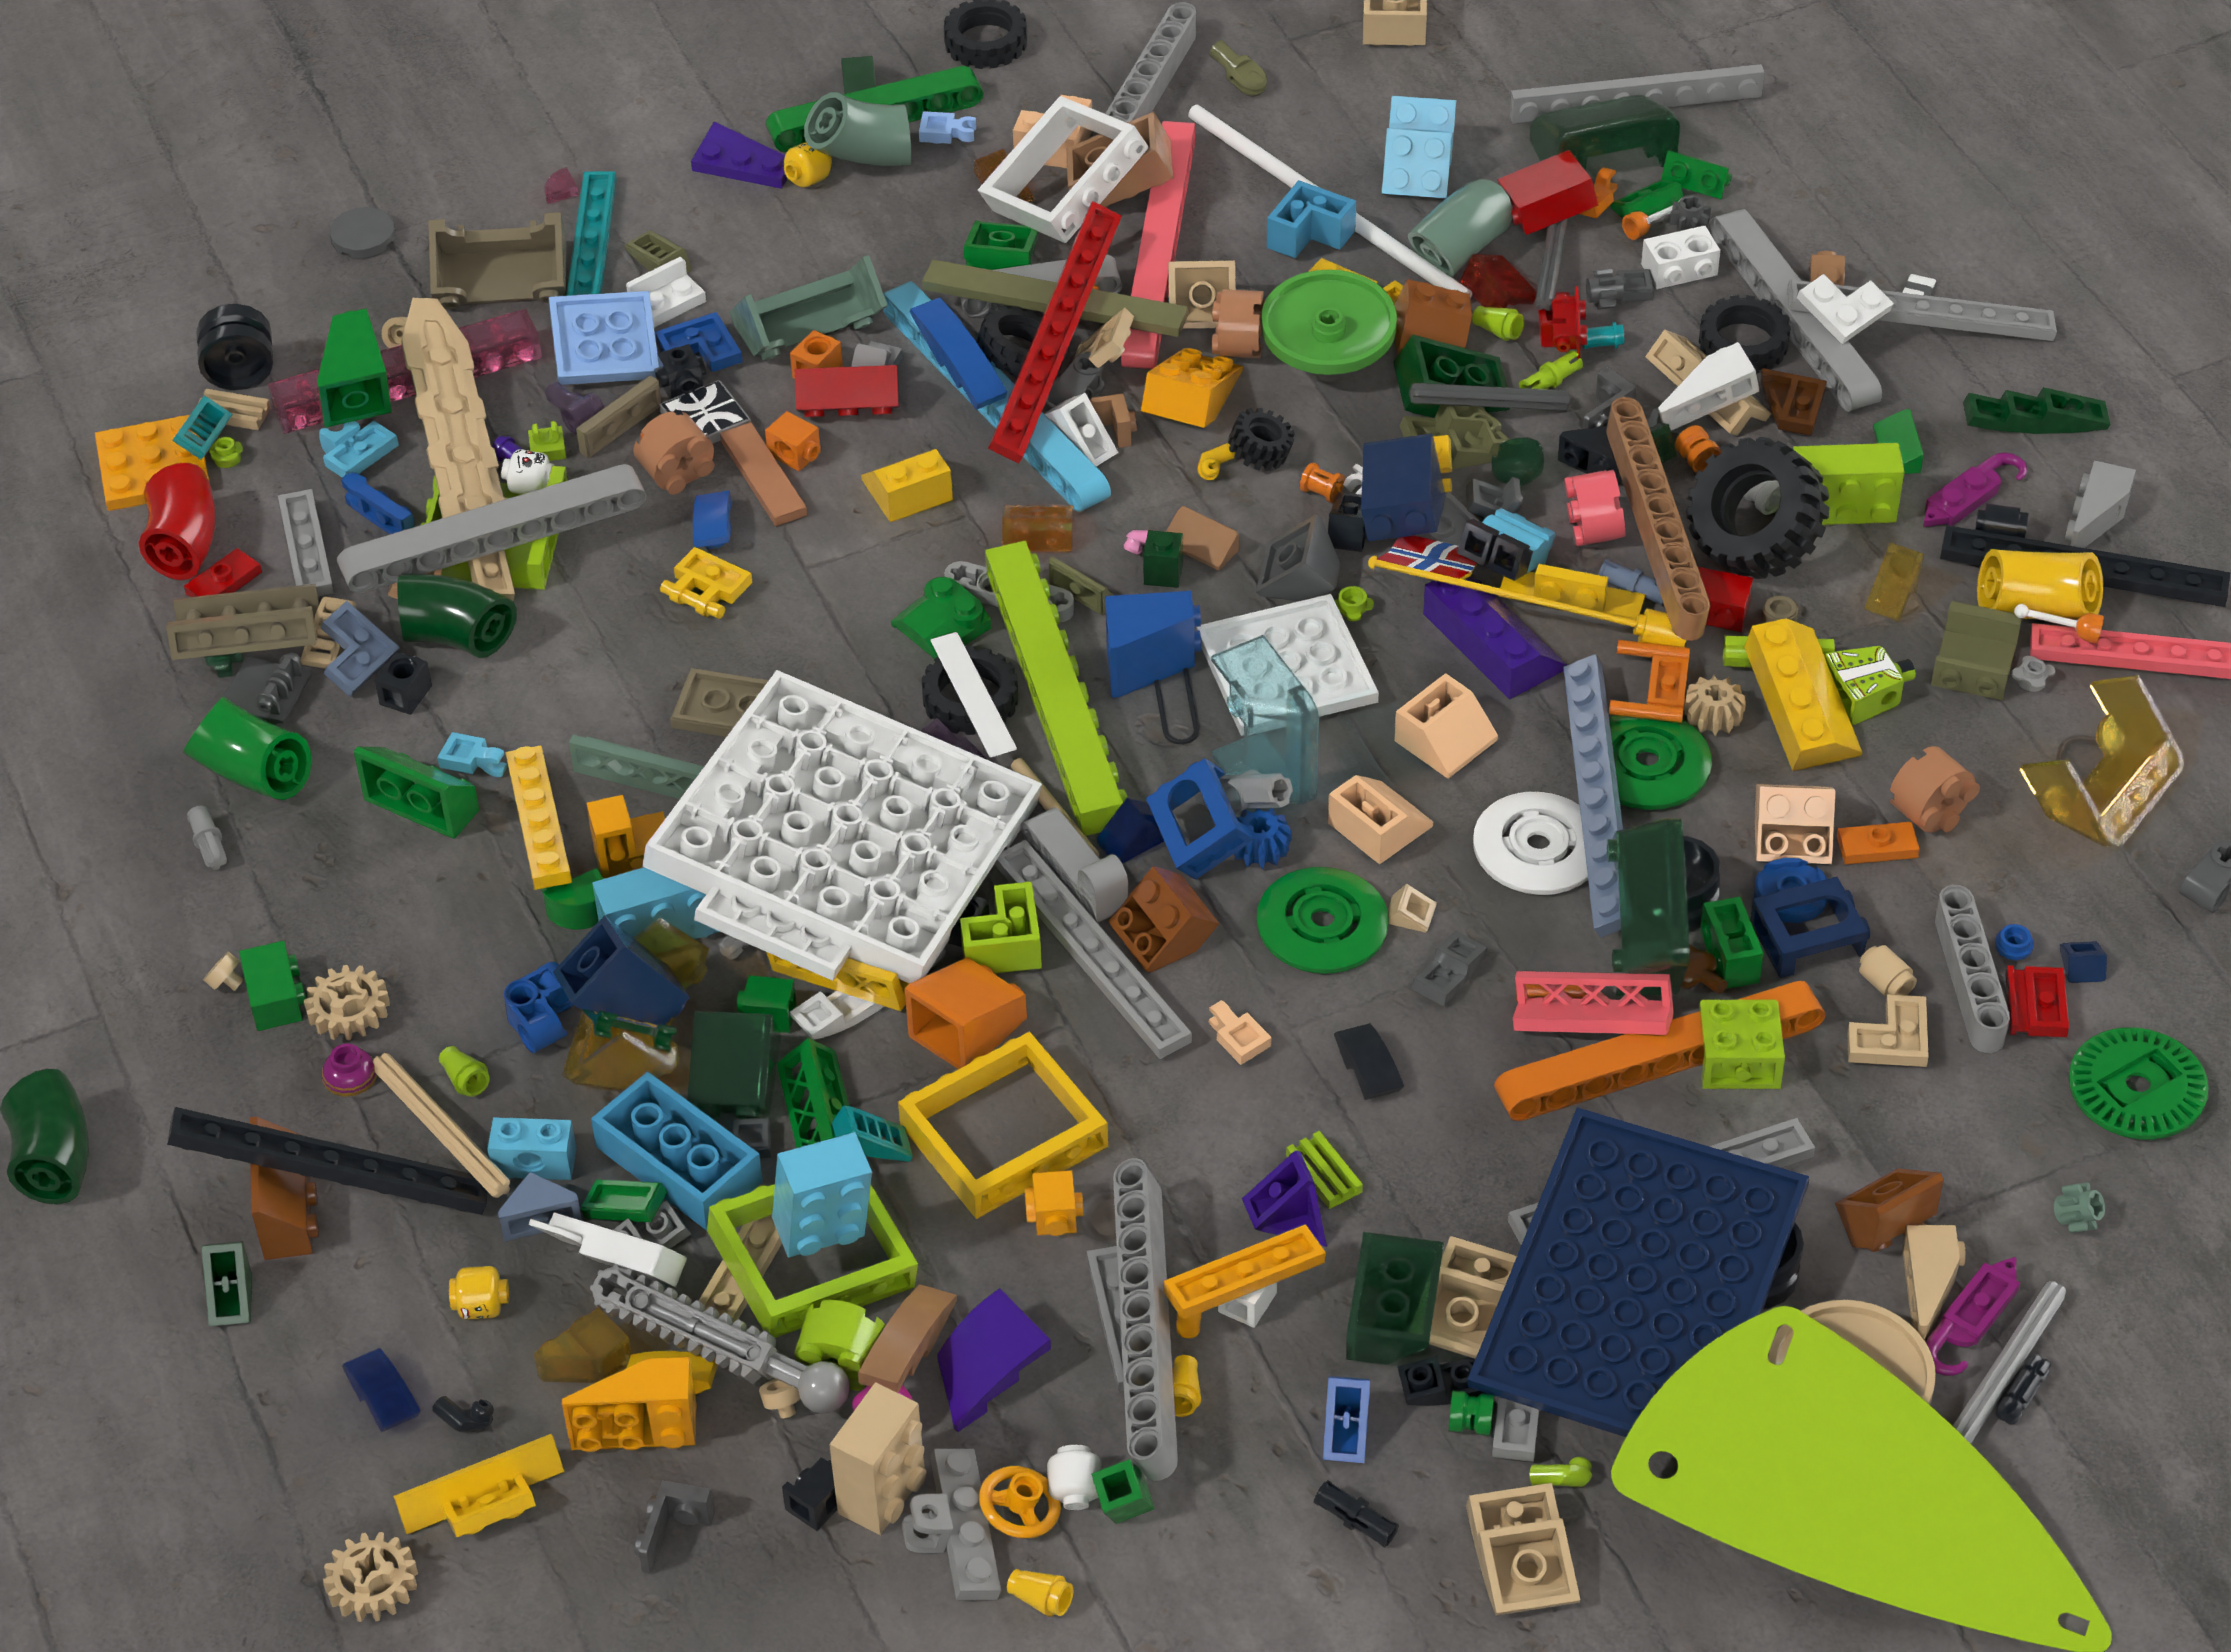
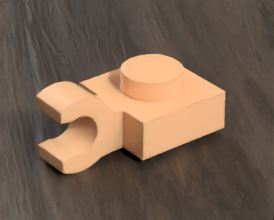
(1239, 1036)

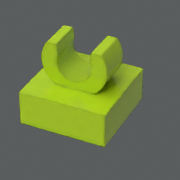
(548, 441)

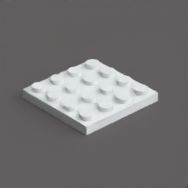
(1311, 643)

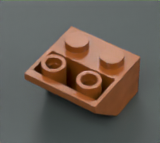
(1162, 920)

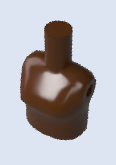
(1701, 971)

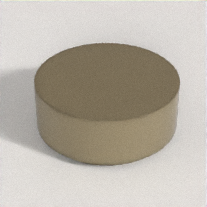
(1779, 608)

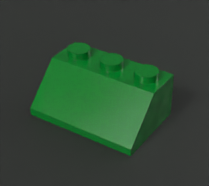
(415, 790)

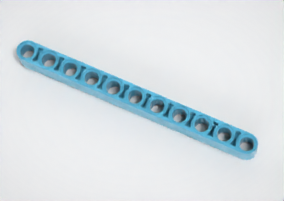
(1048, 448)

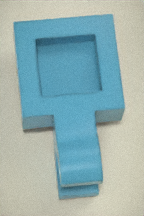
(468, 752)

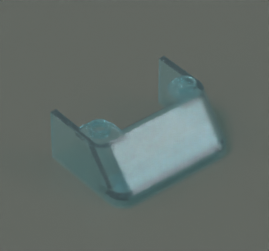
(1276, 716)

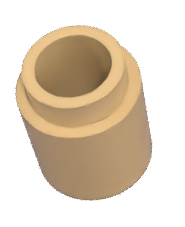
(1887, 971)

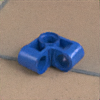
(533, 1007)

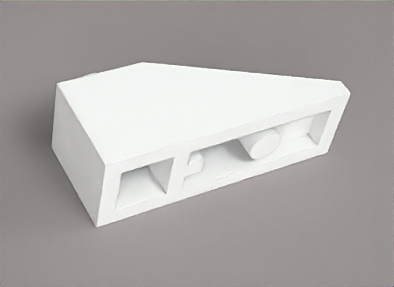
(1711, 386)

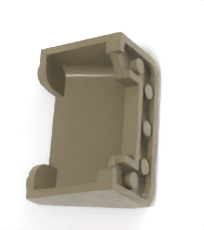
(497, 263)

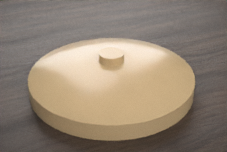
(1876, 1333)

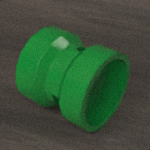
(1471, 1413)

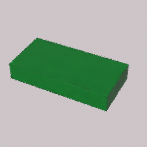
(623, 1200)

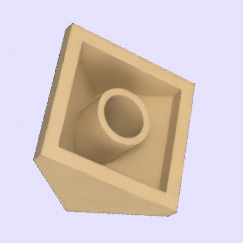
(1197, 285)

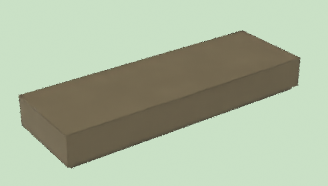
(619, 416)

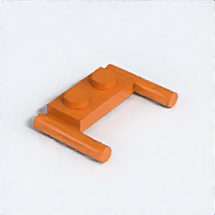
(1666, 682)

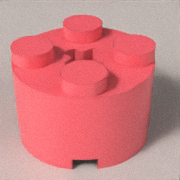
(1595, 507)

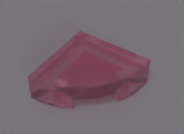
(560, 186)

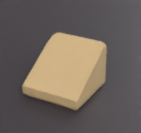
(1411, 909)

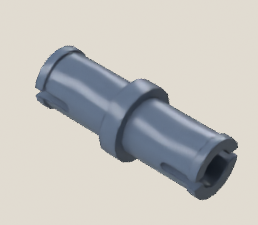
(1631, 580)

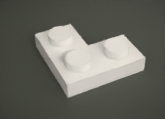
(1842, 314)

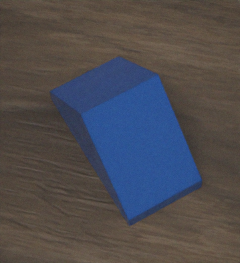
(1346, 1419)

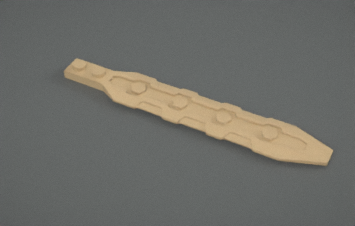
(454, 425)

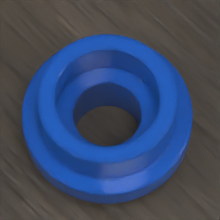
(2014, 942)

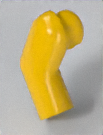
(1211, 460)

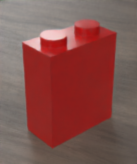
(1549, 192)

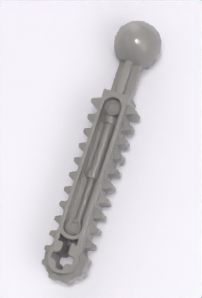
(820, 1386)

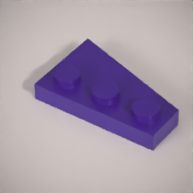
(738, 158)

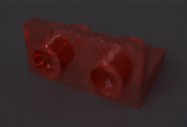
(1496, 282)

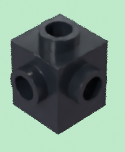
(676, 368)

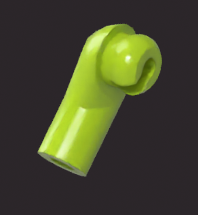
(1574, 1474)

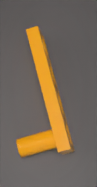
(1240, 1275)

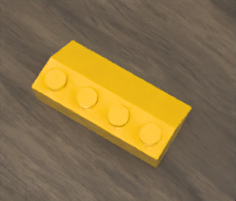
(1800, 694)

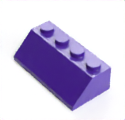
(1491, 636)

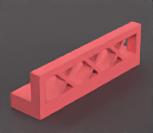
(1595, 1014)

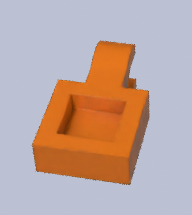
(1604, 192)

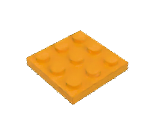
(135, 454)

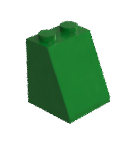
(352, 372)

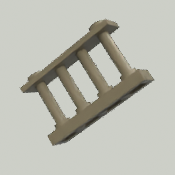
(243, 622)

